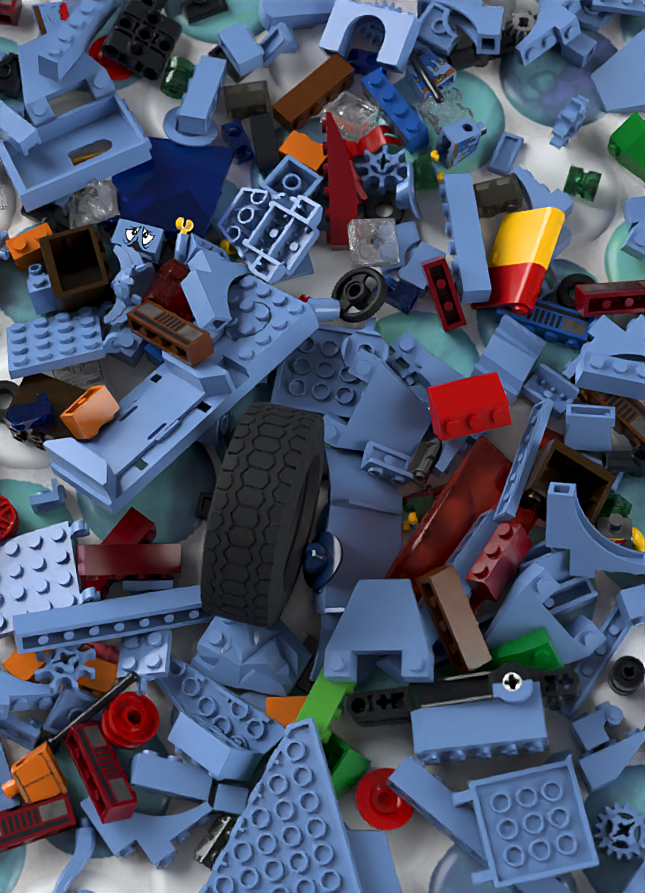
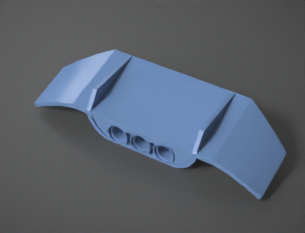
(368, 523)

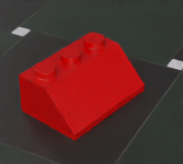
(468, 406)

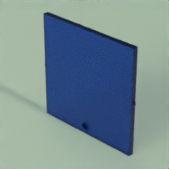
(173, 185)

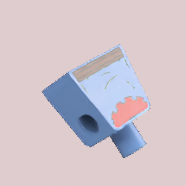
(50, 15)

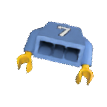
(189, 245)

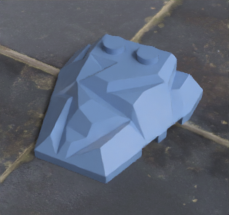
(271, 230)
(252, 657)

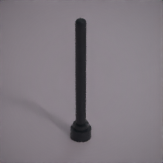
(426, 78)
(55, 741)

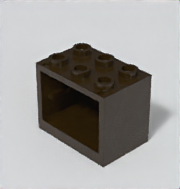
(77, 268)
(61, 397)
(564, 465)

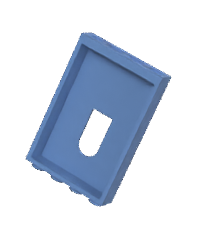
(49, 171)

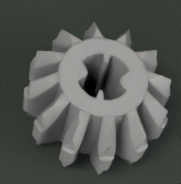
(519, 25)

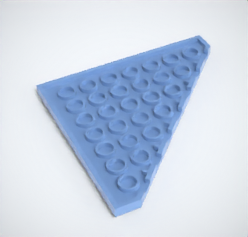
(290, 829)

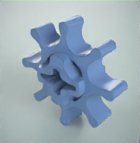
(569, 121)
(382, 169)
(65, 666)

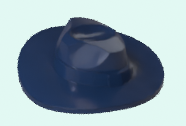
(321, 559)

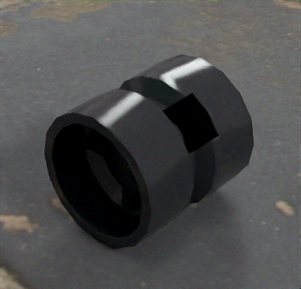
(626, 675)

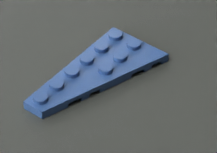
(201, 695)

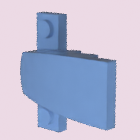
(295, 15)

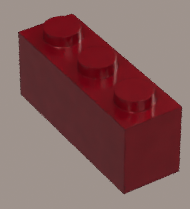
(443, 293)
(498, 561)

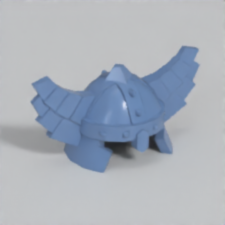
(129, 283)

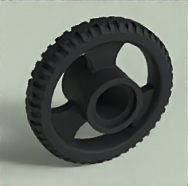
(359, 295)

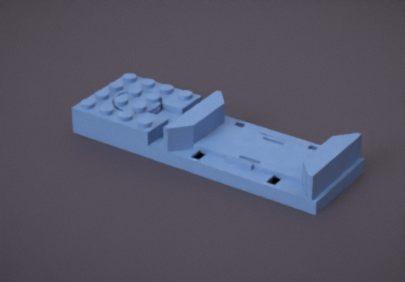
(161, 413)

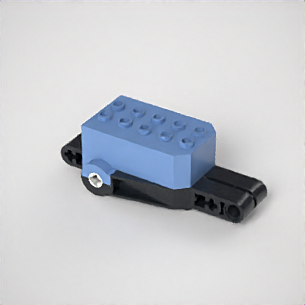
(472, 713)

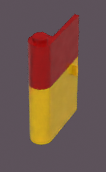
(521, 258)

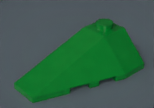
(628, 145)
(529, 650)
(344, 764)

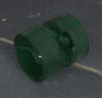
(176, 77)
(582, 183)

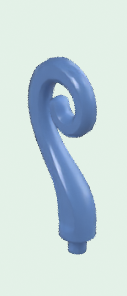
(84, 846)

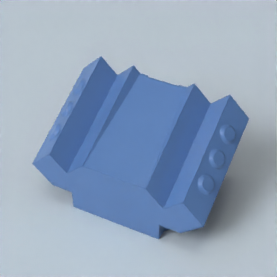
(512, 355)

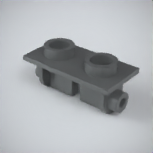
(424, 460)
(208, 850)

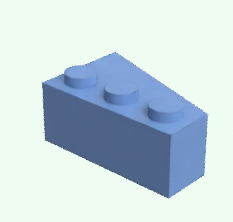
(212, 749)
(169, 777)

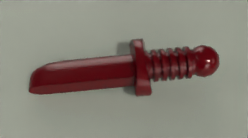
(427, 492)

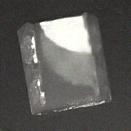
(445, 113)
(93, 204)

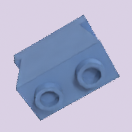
(589, 427)
(549, 559)

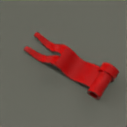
(372, 141)

